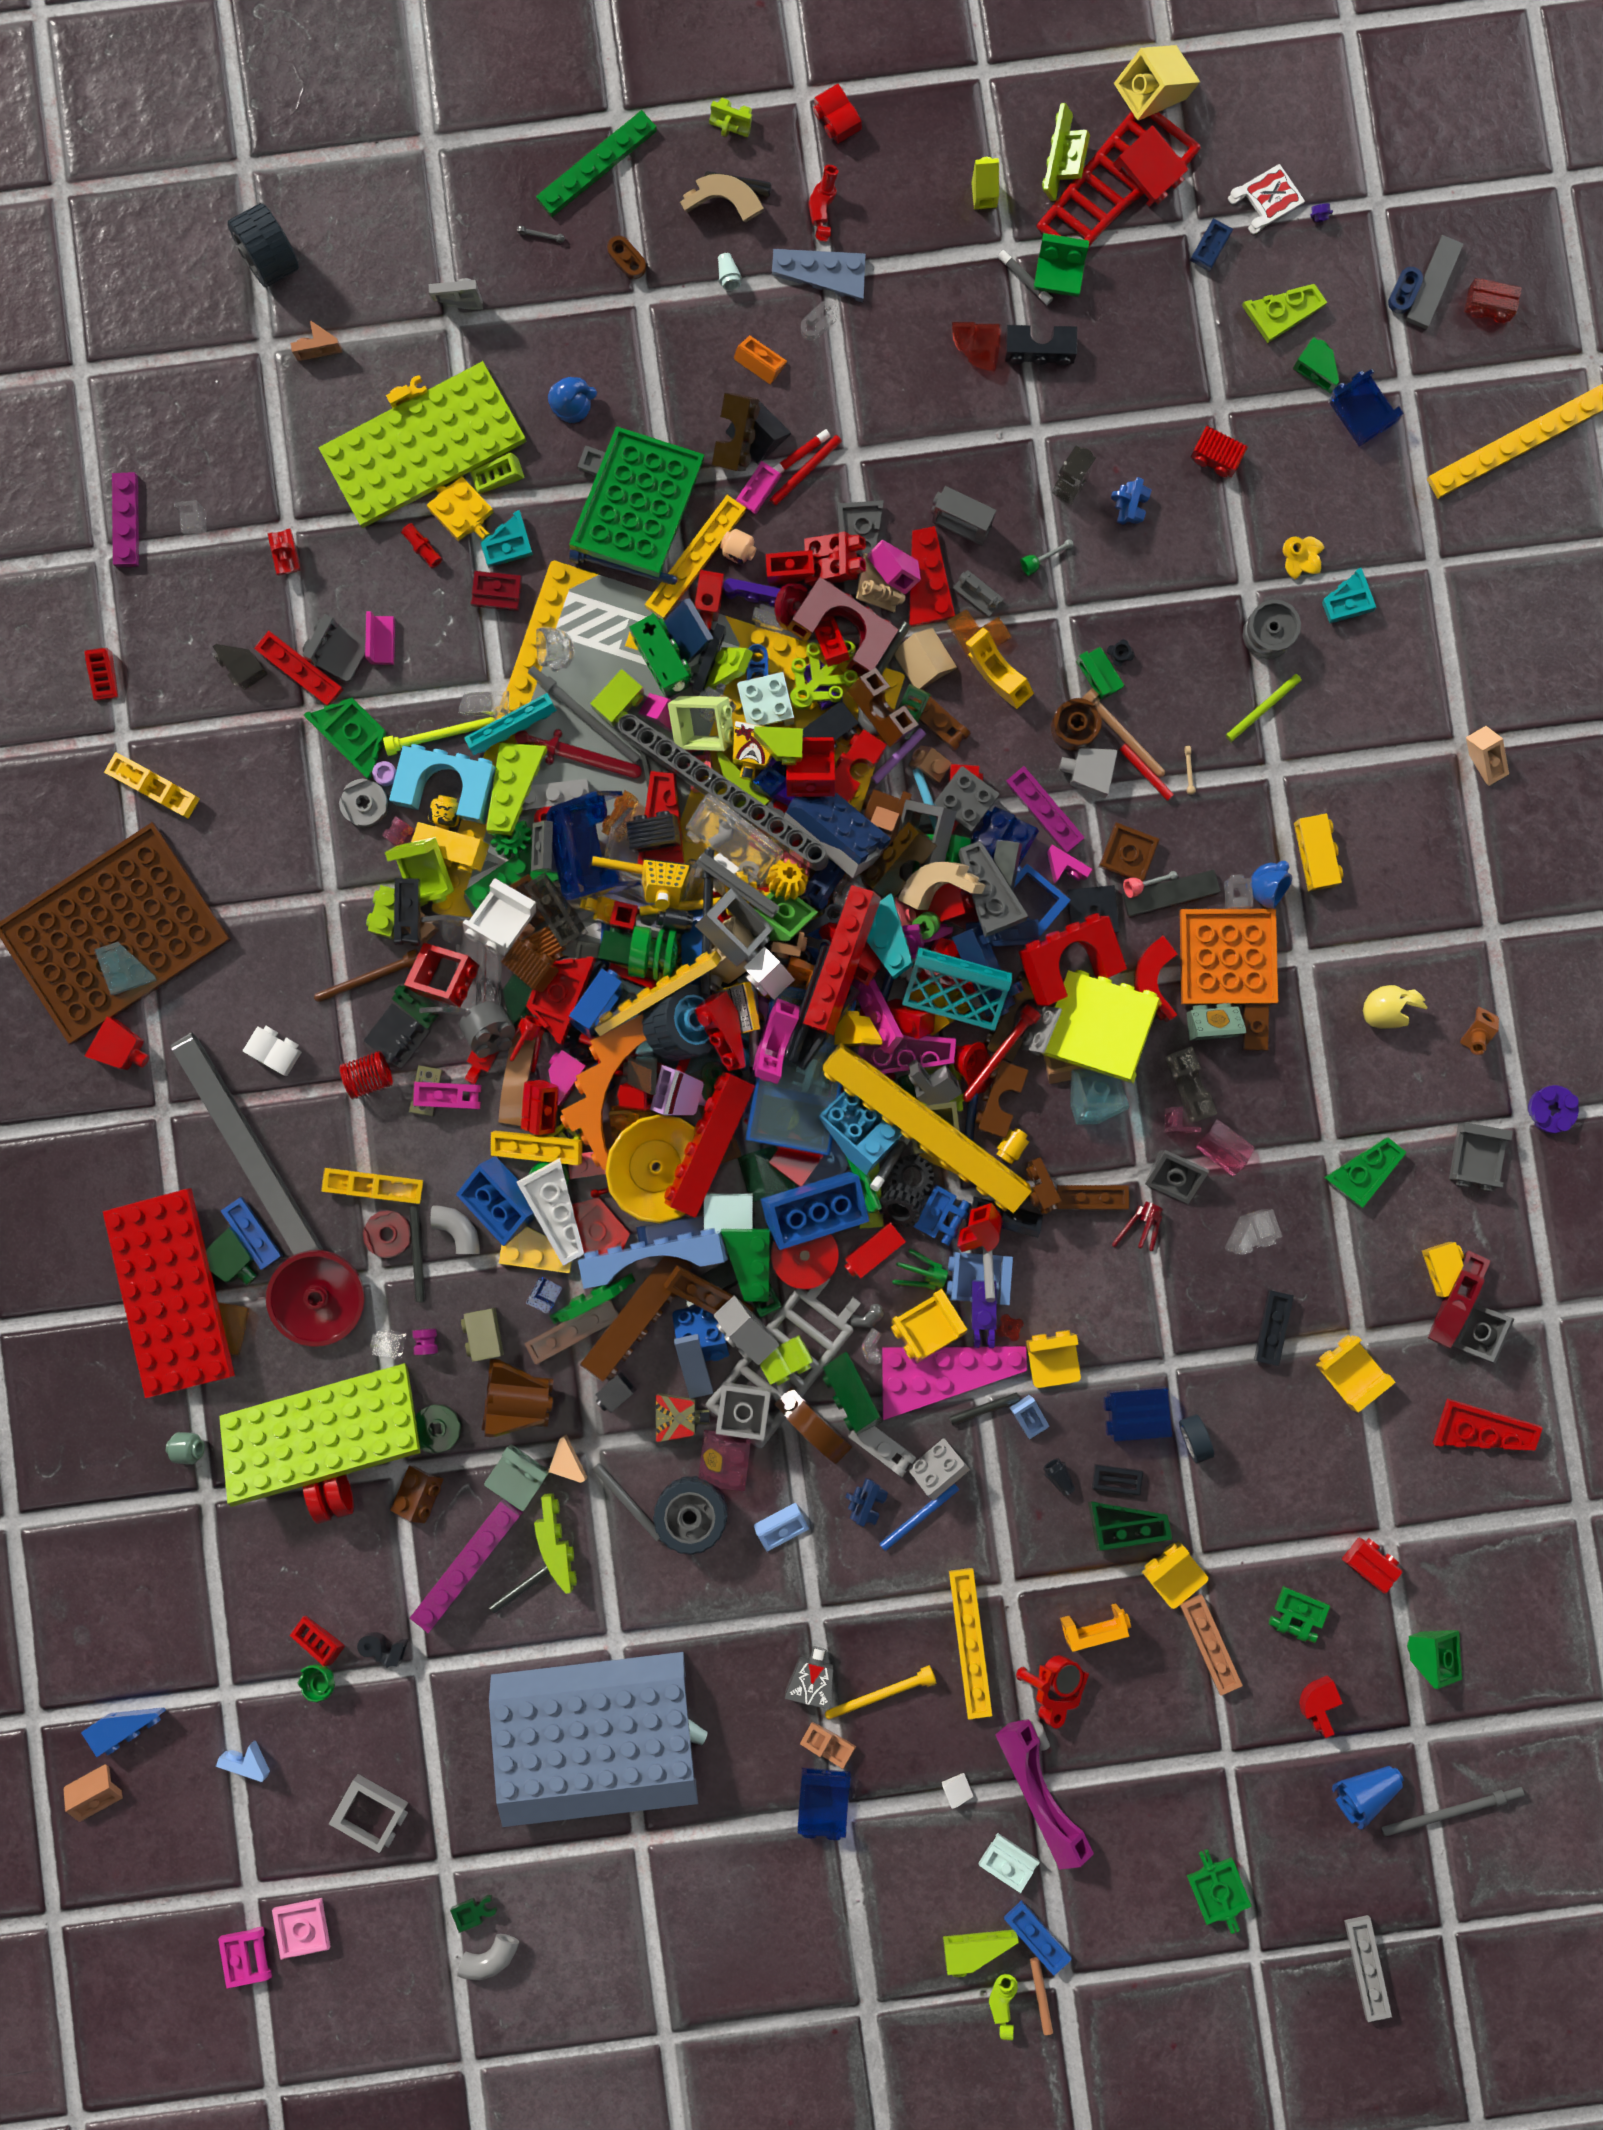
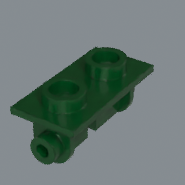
(412, 1002)

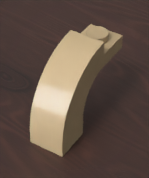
(724, 187)
(928, 879)

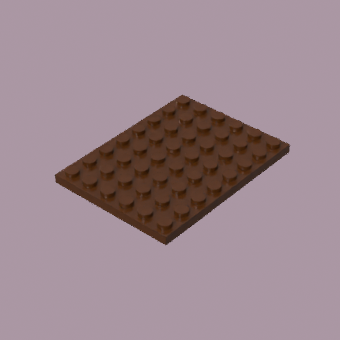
(124, 896)

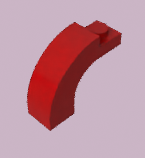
(1148, 970)

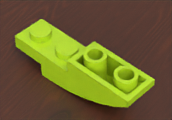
(555, 1553)

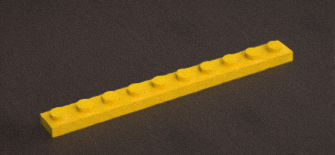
(1517, 442)

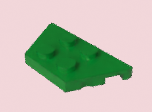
(351, 733)
(599, 1295)

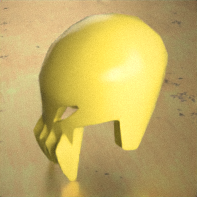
(1384, 1006)

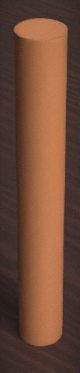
(1041, 1996)

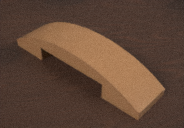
(513, 1084)

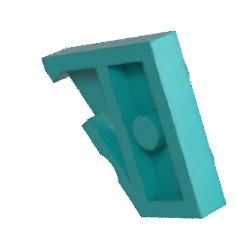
(507, 542)
(1349, 599)

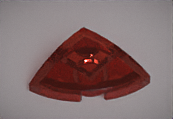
(978, 343)

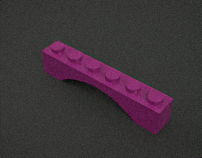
(465, 1565)
(1062, 1836)

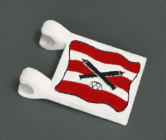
(1270, 195)

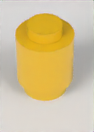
(1012, 1146)

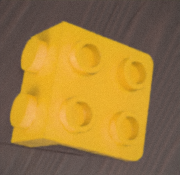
(1053, 1359)
(1175, 1574)

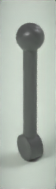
(523, 230)

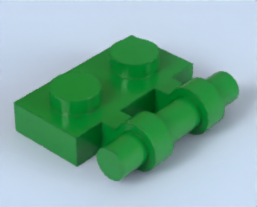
(1303, 1608)

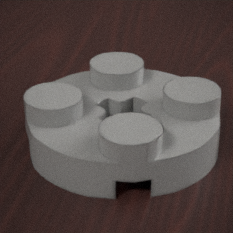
(351, 798)

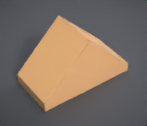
(566, 1463)

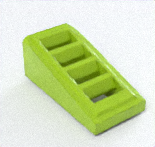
(499, 481)

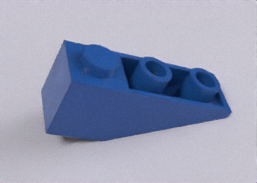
(116, 1726)

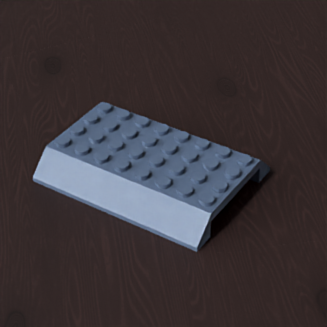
(591, 1739)

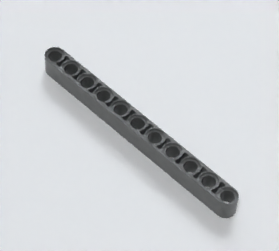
(730, 798)
(245, 1145)

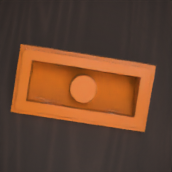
(759, 359)

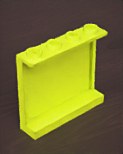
(1102, 1025)

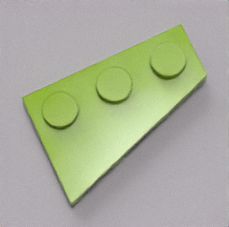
(1281, 312)

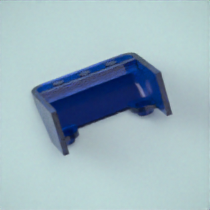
(577, 842)

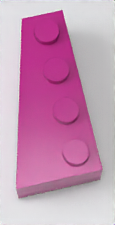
(927, 1050)

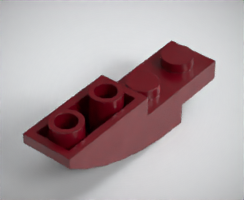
(1460, 1301)

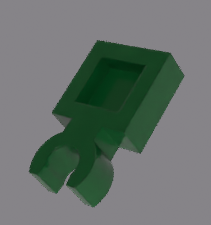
(469, 1913)

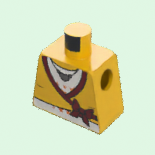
(748, 751)

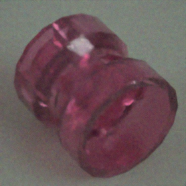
(398, 832)

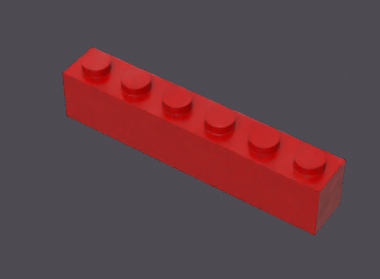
(842, 960)
(709, 1144)

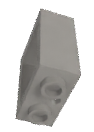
(380, 1795)

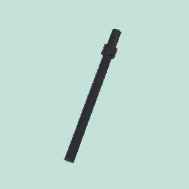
(707, 905)

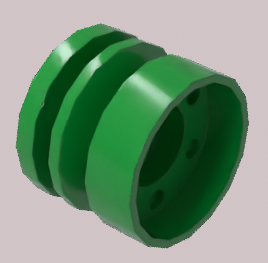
(652, 953)

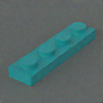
(509, 724)

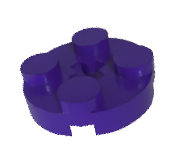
(1542, 1115)

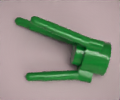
(935, 1276)

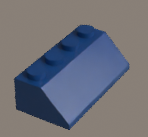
(815, 1210)

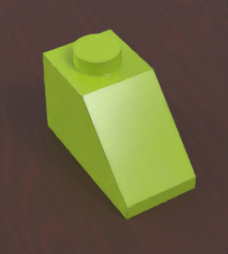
(781, 743)

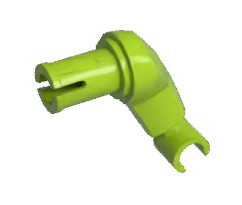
(1000, 1997)

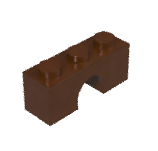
(870, 697)
(992, 1118)

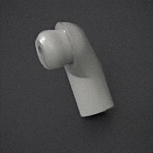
(1035, 1720)

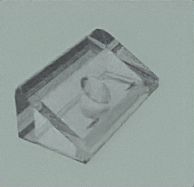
(484, 703)

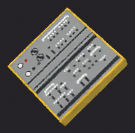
(743, 999)

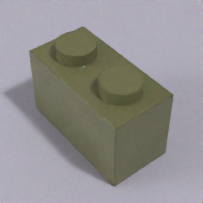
(482, 1334)

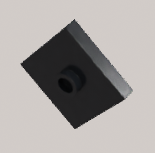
(1092, 901)

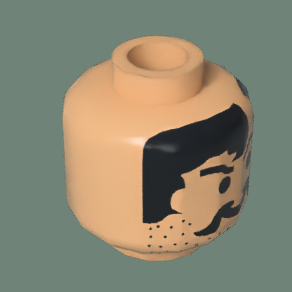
(738, 546)

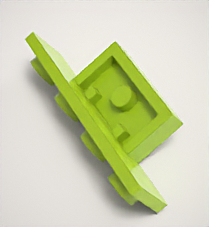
(1066, 154)

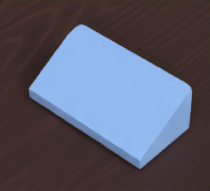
(781, 1527)

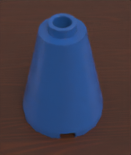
(1367, 1794)

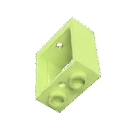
(682, 723)

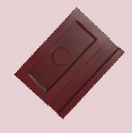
(496, 590)

